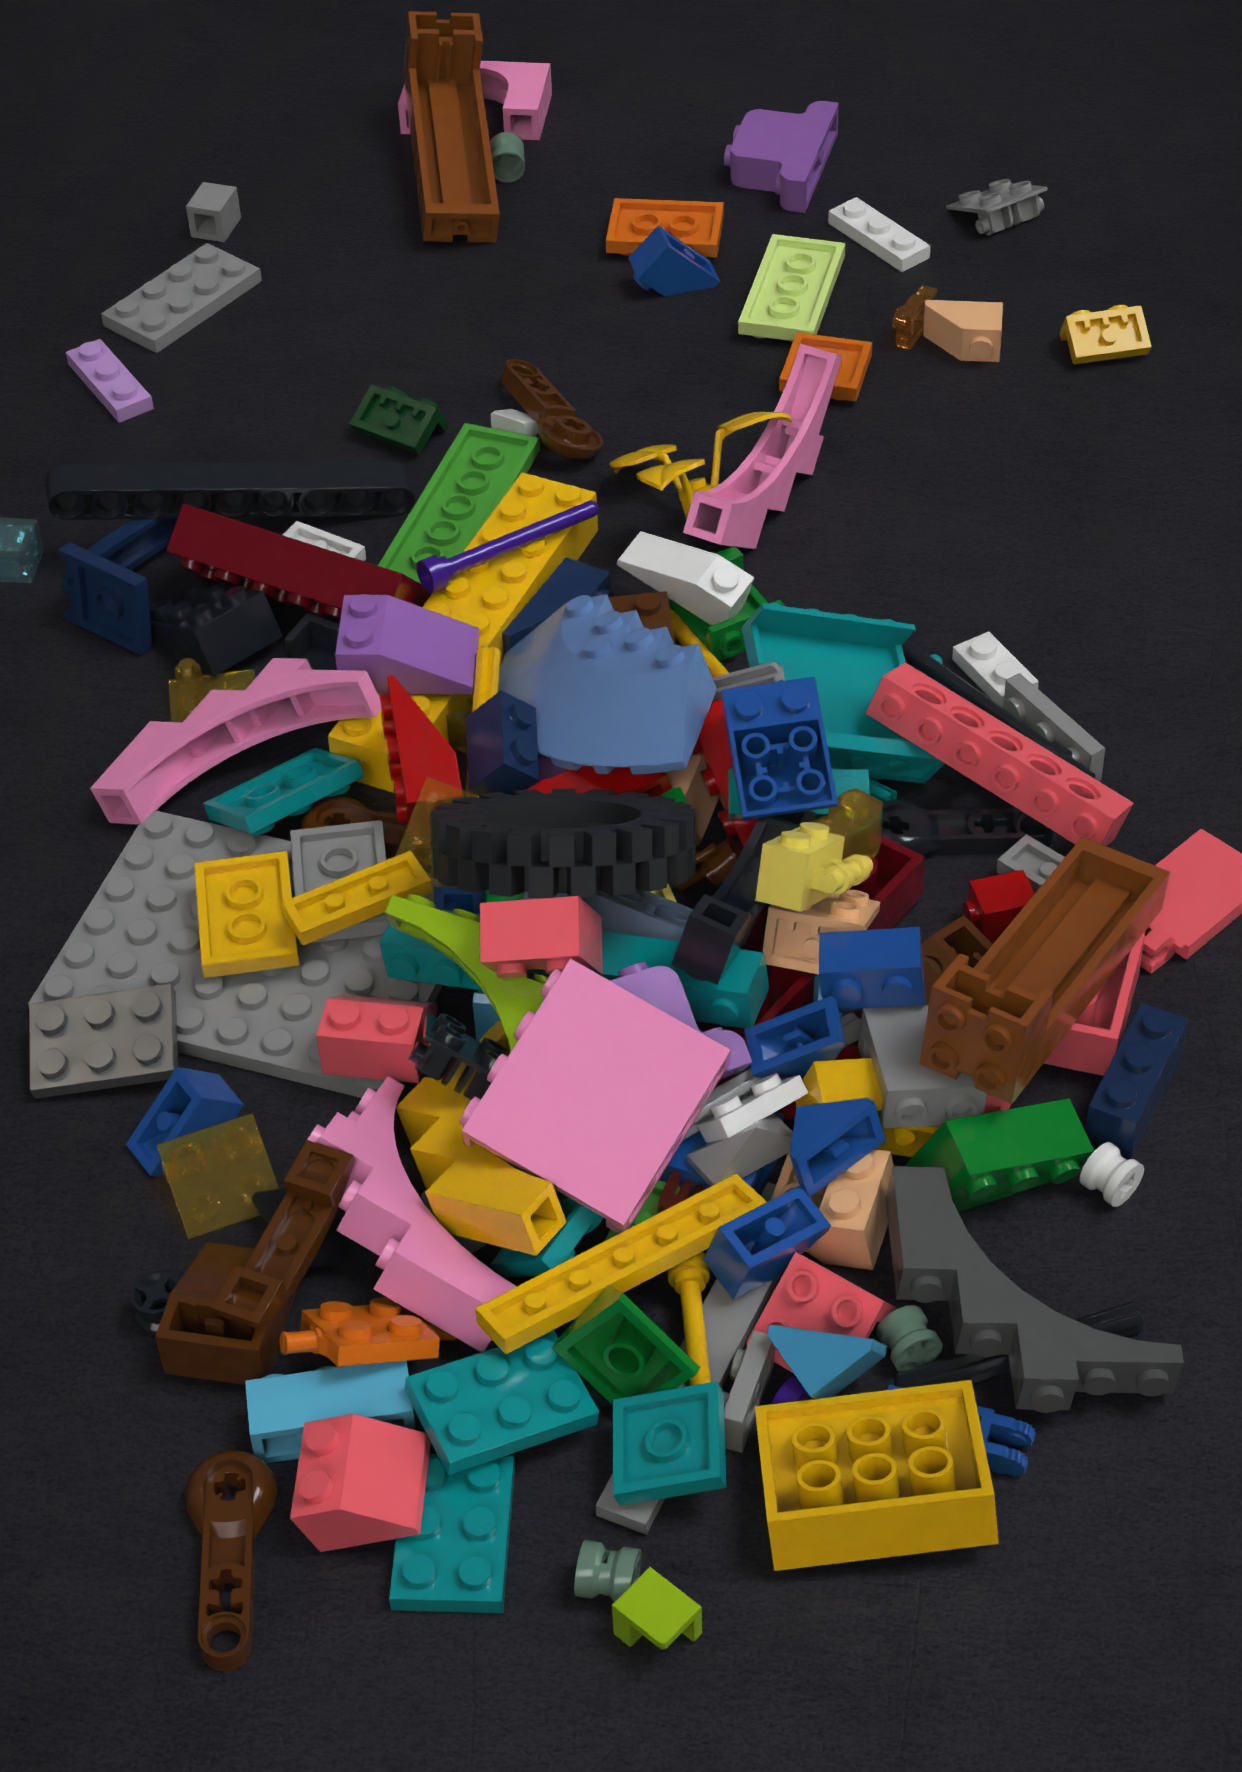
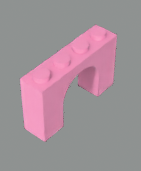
(519, 86)

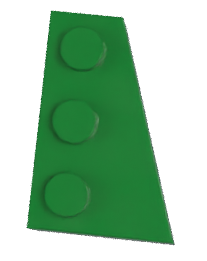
(1006, 1151)

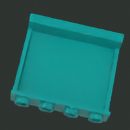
(848, 663)

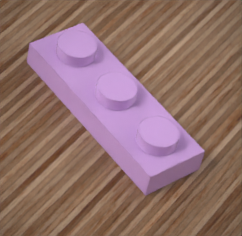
(109, 380)

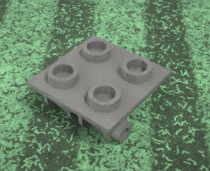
(1002, 204)

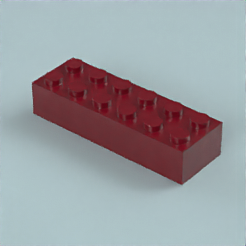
(281, 565)

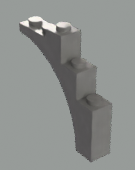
(993, 1316)

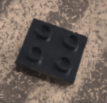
(448, 1040)

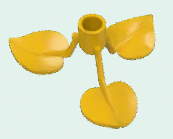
(662, 475)

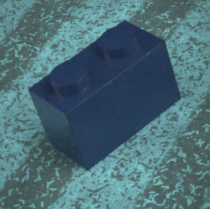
(502, 746)

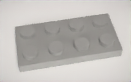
(181, 297)

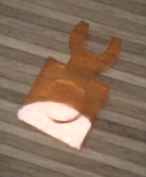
(909, 319)

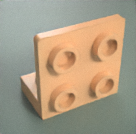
(793, 935)

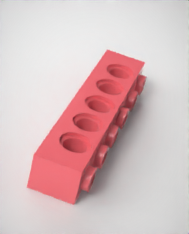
(997, 757)

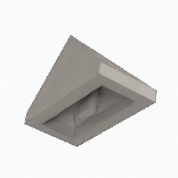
(743, 1151)

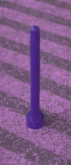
(437, 571)

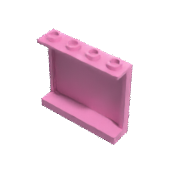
(596, 1093)

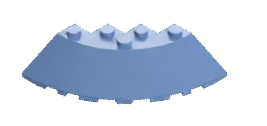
(609, 689)

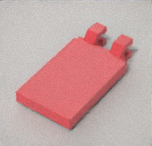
(1198, 900)

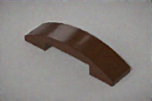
(291, 1239)

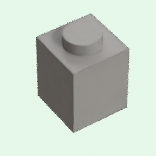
(213, 212)

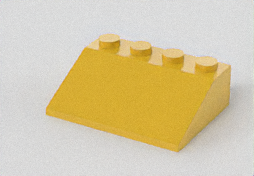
(875, 1475)

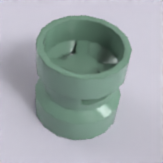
(507, 157)
(605, 1570)

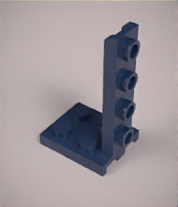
(104, 589)

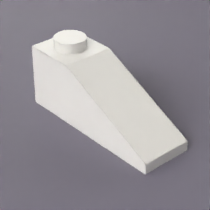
(691, 576)

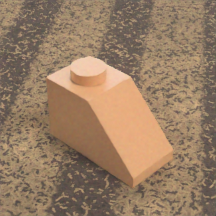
(965, 328)

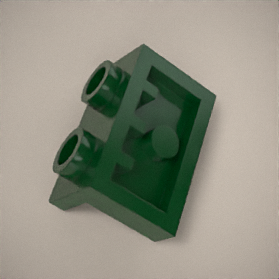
(397, 418)

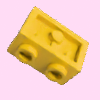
(1106, 334)

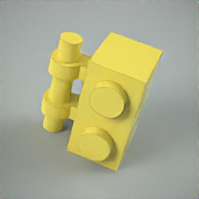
(807, 867)

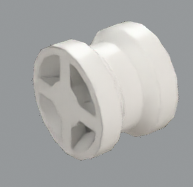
(1111, 1174)

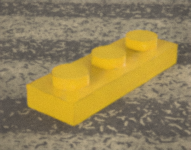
(355, 897)

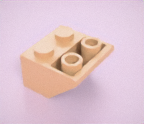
(853, 1207)

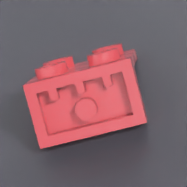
(820, 1301)

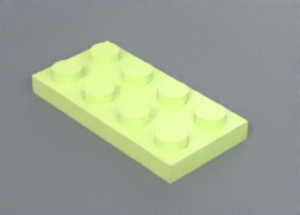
(791, 287)

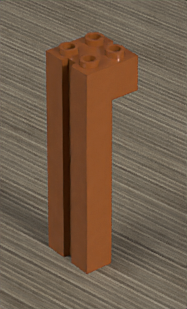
(449, 127)
(1041, 970)

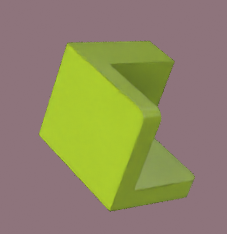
(656, 1611)

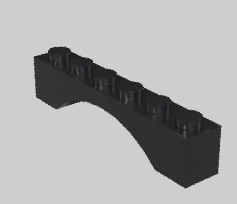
(726, 919)

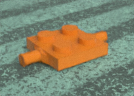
(364, 1334)

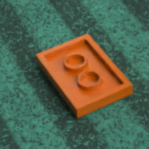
(691, 222)

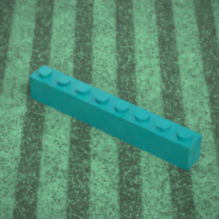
(730, 1003)

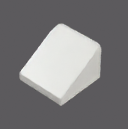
(514, 421)

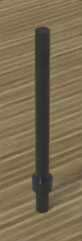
(956, 684)

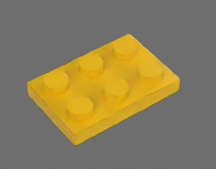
(243, 914)

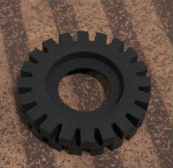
(562, 843)

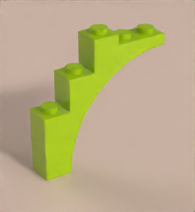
(459, 939)

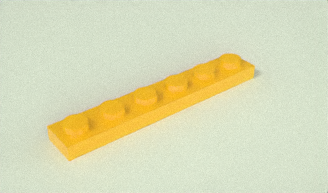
(618, 1262)

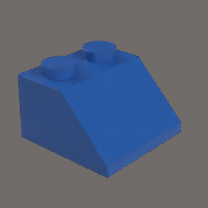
(872, 968)

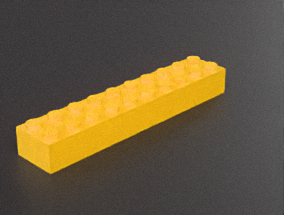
(485, 598)

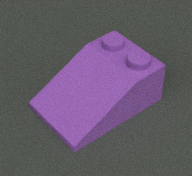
(406, 641)

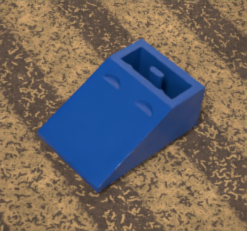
(778, 748)

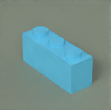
(283, 1403)

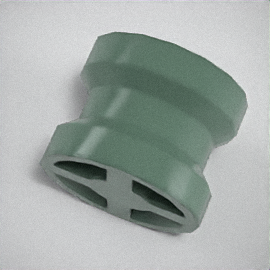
(908, 1338)

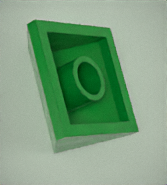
(623, 1349)

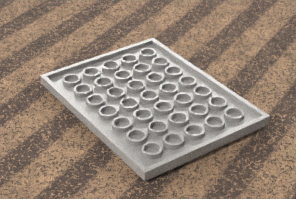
(147, 934)

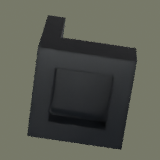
(315, 641)

